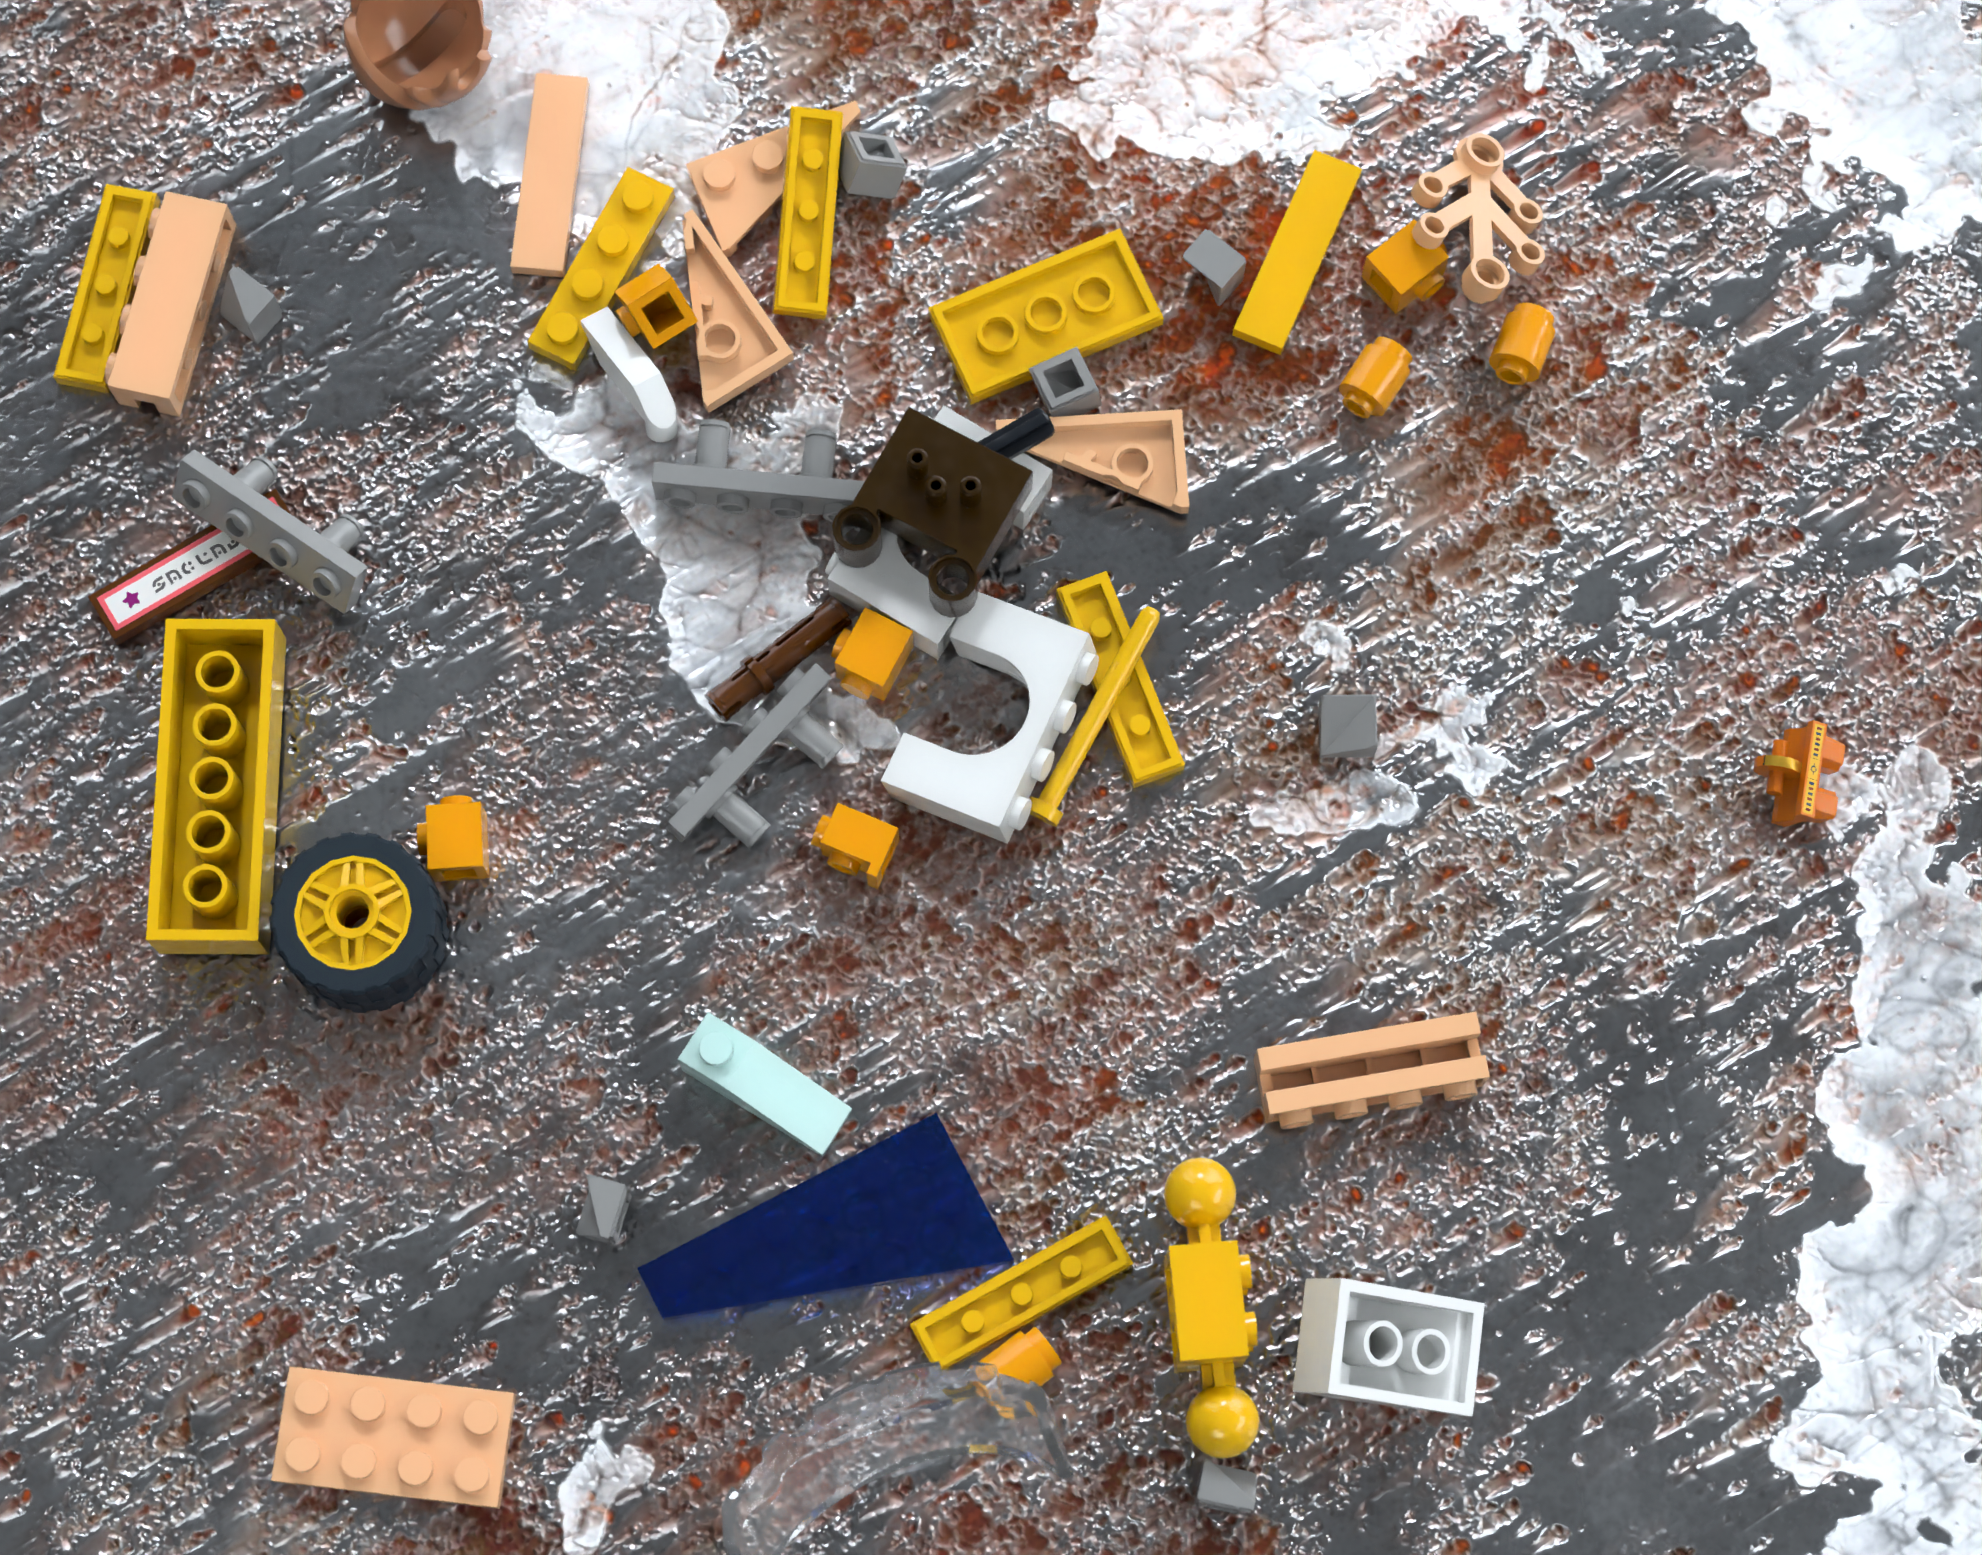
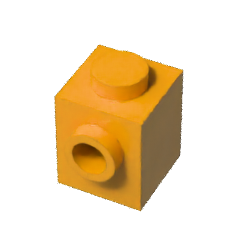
(1404, 269)
(654, 307)
(871, 655)
(455, 839)

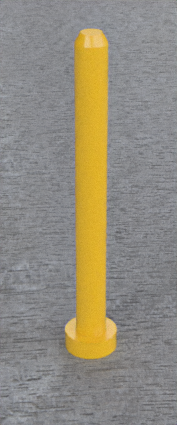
(1046, 805)

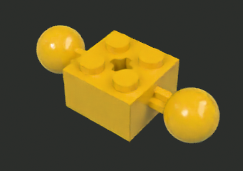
(1207, 1308)

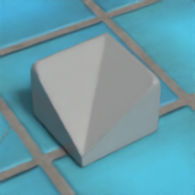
(870, 165)
(1218, 262)
(249, 305)
(1066, 385)
(1347, 726)
(604, 1210)
(1226, 1489)

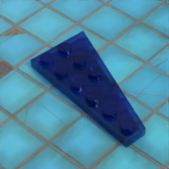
(858, 1225)

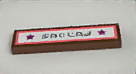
(173, 580)

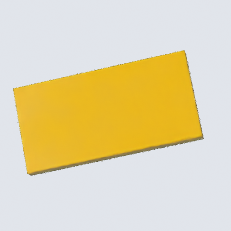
(1070, 300)

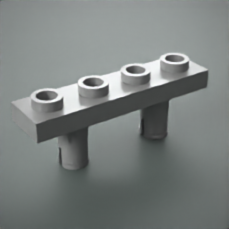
(737, 490)
(289, 545)
(717, 794)

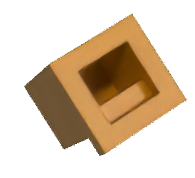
(856, 843)

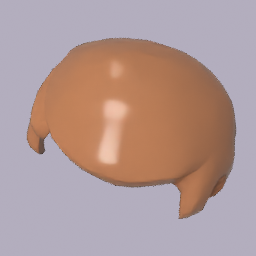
(417, 49)

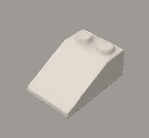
(1388, 1346)

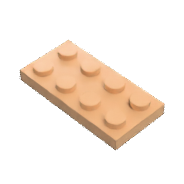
(394, 1437)

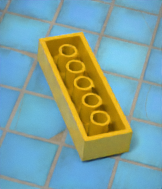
(216, 787)

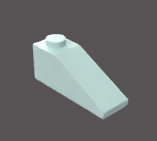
(763, 1084)

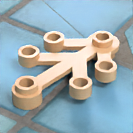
(1481, 162)

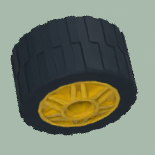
(335, 888)

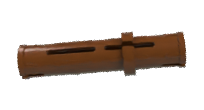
(763, 670)

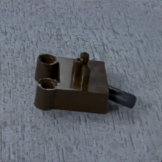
(944, 498)

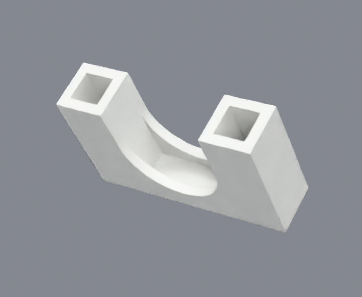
(899, 590)
(994, 788)

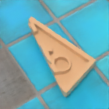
(746, 181)
(732, 332)
(1124, 450)

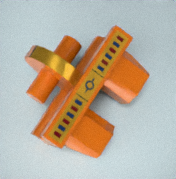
(1795, 774)

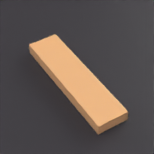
(550, 175)

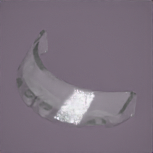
(879, 1429)

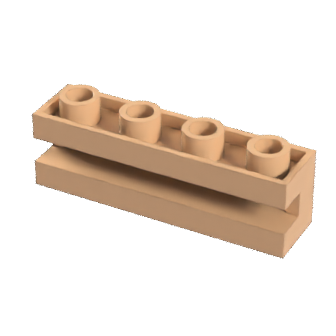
(170, 303)
(1371, 1069)

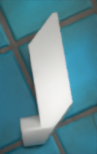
(632, 373)

